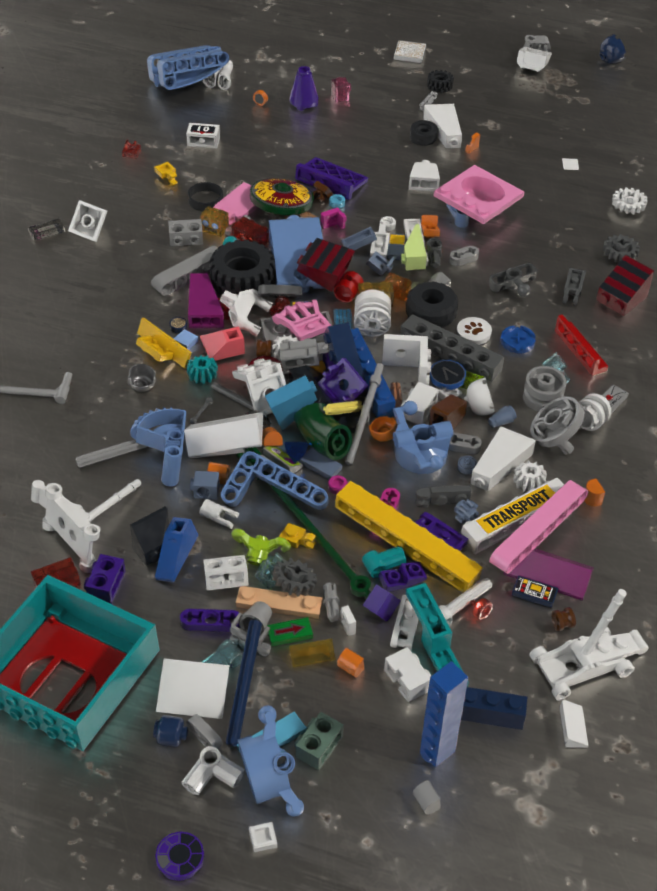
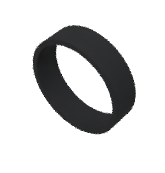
(204, 186)

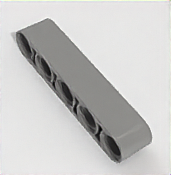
(179, 274)

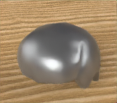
(141, 377)

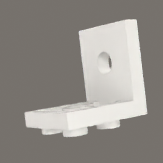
(415, 353)
(259, 378)

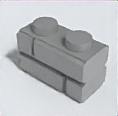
(299, 353)

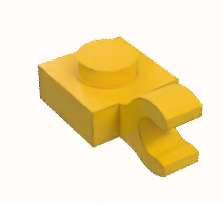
(167, 171)
(298, 536)

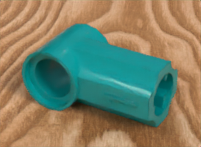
(383, 561)

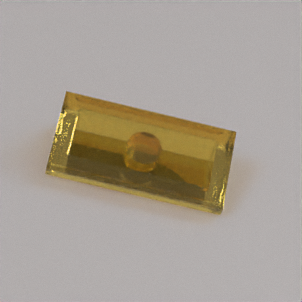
(312, 652)

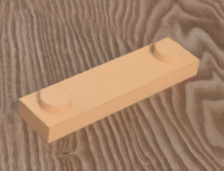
(280, 602)

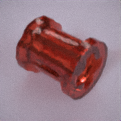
(279, 305)

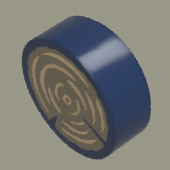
(178, 324)

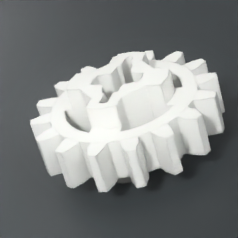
(629, 200)

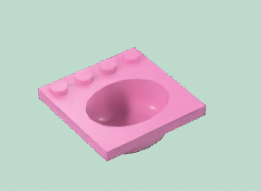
(479, 194)

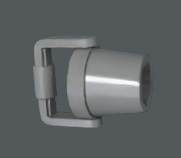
(258, 611)

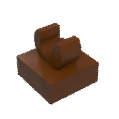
(321, 190)

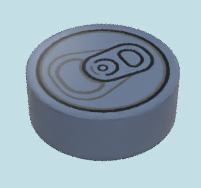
(466, 464)

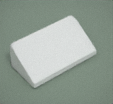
(573, 725)

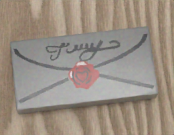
(615, 397)

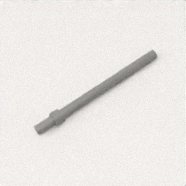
(374, 382)

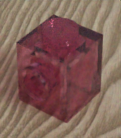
(340, 89)

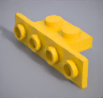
(160, 344)

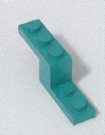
(436, 631)

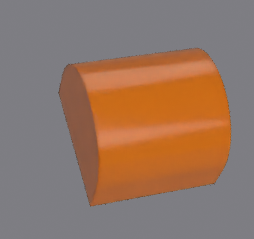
(271, 437)
(223, 470)
(595, 493)
(351, 662)

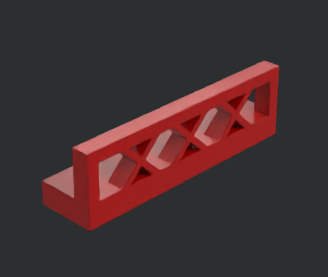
(580, 346)

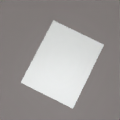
(192, 688)

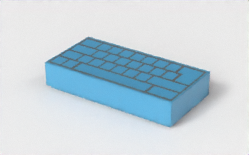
(343, 316)

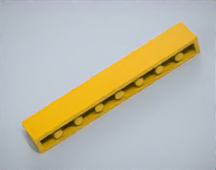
(403, 532)

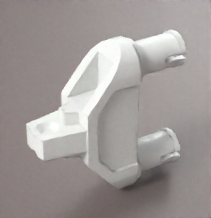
(240, 306)

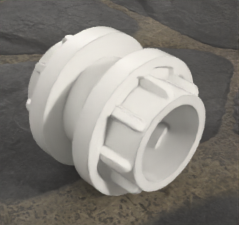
(596, 411)

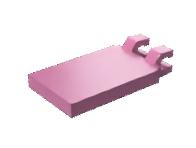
(237, 203)

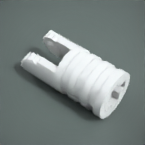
(216, 513)

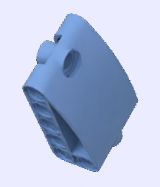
(187, 68)
(287, 243)

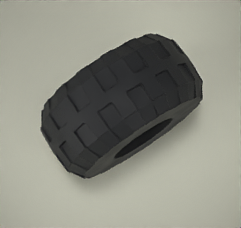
(433, 303)

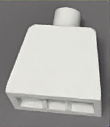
(424, 176)

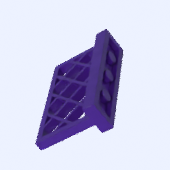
(338, 184)

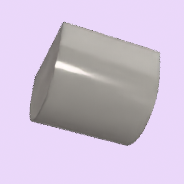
(427, 797)

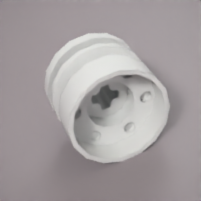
(372, 313)

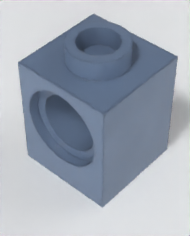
(205, 485)

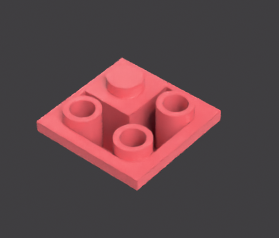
(224, 343)

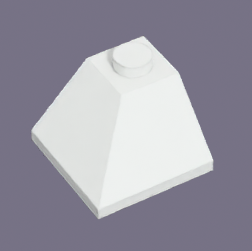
(87, 221)

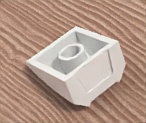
(533, 58)

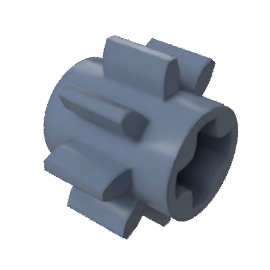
(466, 511)

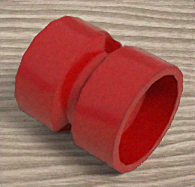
(347, 286)

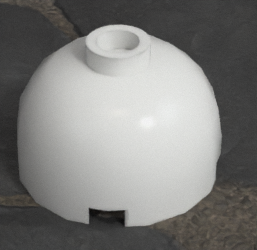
(479, 398)

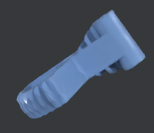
(167, 438)

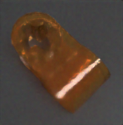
(400, 285)

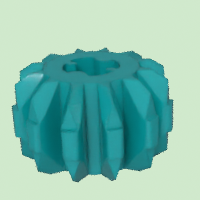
(202, 369)

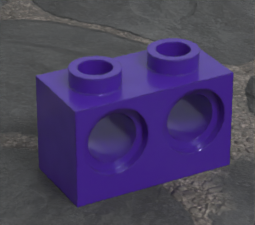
(105, 577)

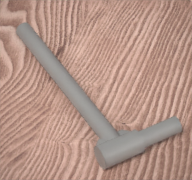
(60, 393)

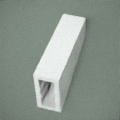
(447, 123)
(501, 458)

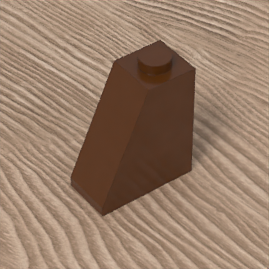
(448, 409)

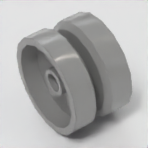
(543, 386)

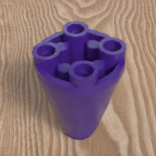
(304, 90)

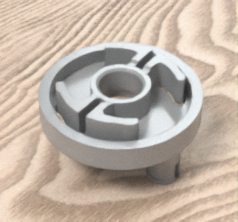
(558, 422)

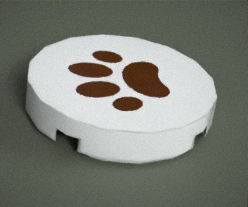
(474, 330)

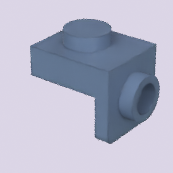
(380, 264)

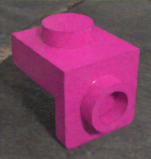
(332, 218)

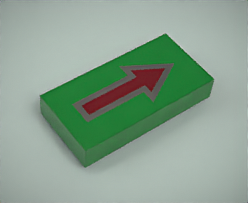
(290, 632)

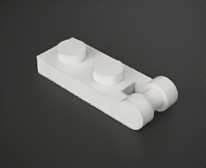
(405, 625)

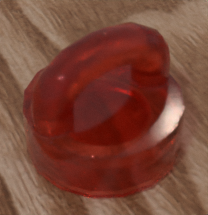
(481, 608)

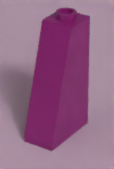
(203, 306)

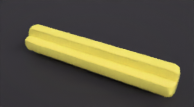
(343, 407)

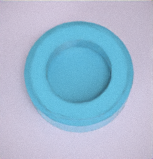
(337, 201)

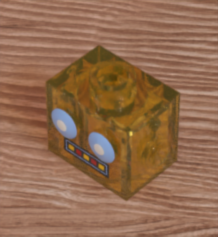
(214, 221)

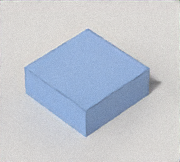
(186, 339)

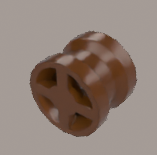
(263, 348)
(563, 619)

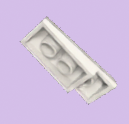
(224, 436)

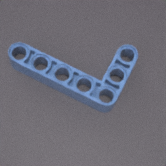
(273, 479)

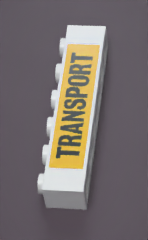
(507, 518)

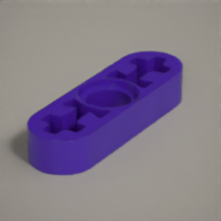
(194, 625)

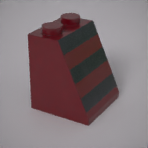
(325, 263)
(625, 286)

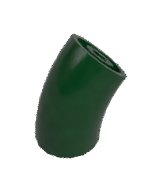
(323, 431)

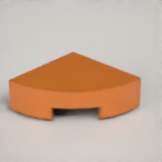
(474, 144)

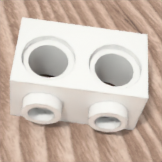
(226, 572)

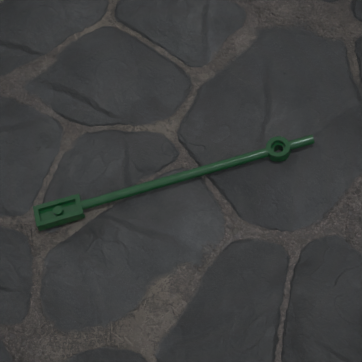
(357, 581)

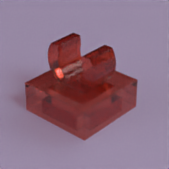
(131, 150)

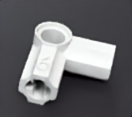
(202, 772)

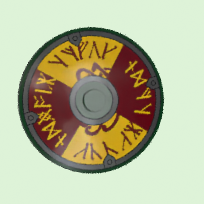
(281, 196)

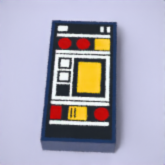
(535, 591)

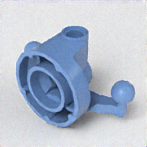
(423, 446)
(260, 763)

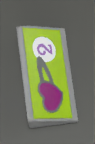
(281, 458)

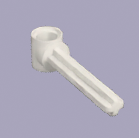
(464, 599)

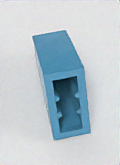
(291, 398)

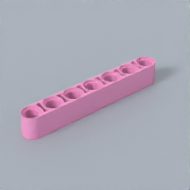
(538, 526)

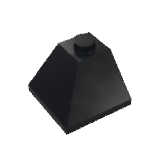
(149, 534)

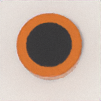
(260, 97)

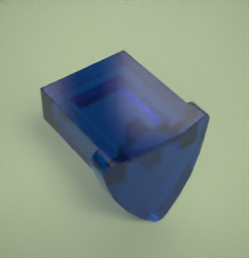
(296, 450)

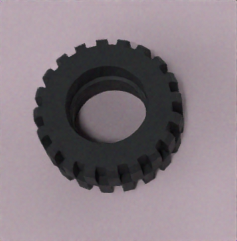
(241, 255)

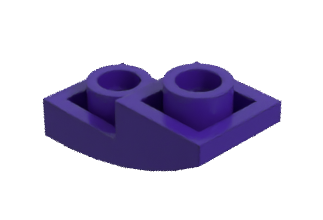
(406, 576)

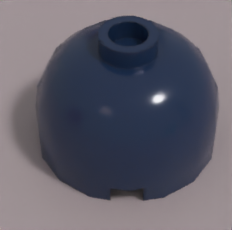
(612, 50)

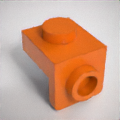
(429, 226)

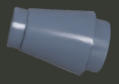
(502, 417)

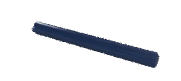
(243, 683)

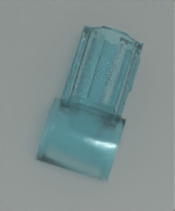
(226, 654)

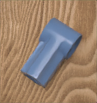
(461, 219)

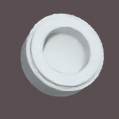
(389, 221)

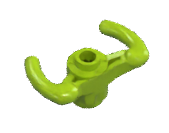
(260, 546)

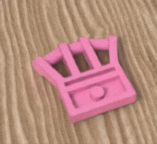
(304, 327)

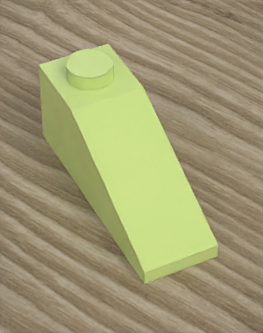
(414, 251)

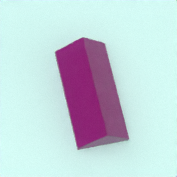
(566, 575)

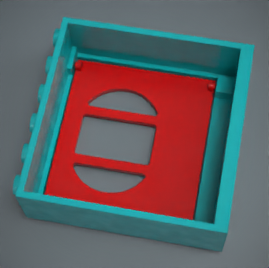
(85, 633)

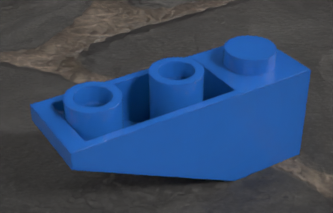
(175, 548)

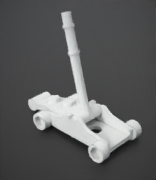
(72, 520)
(591, 654)

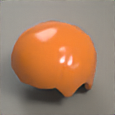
(383, 428)

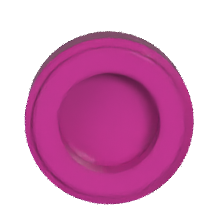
(336, 484)

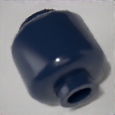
(170, 731)

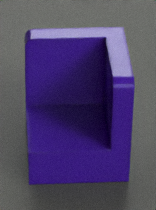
(381, 602)

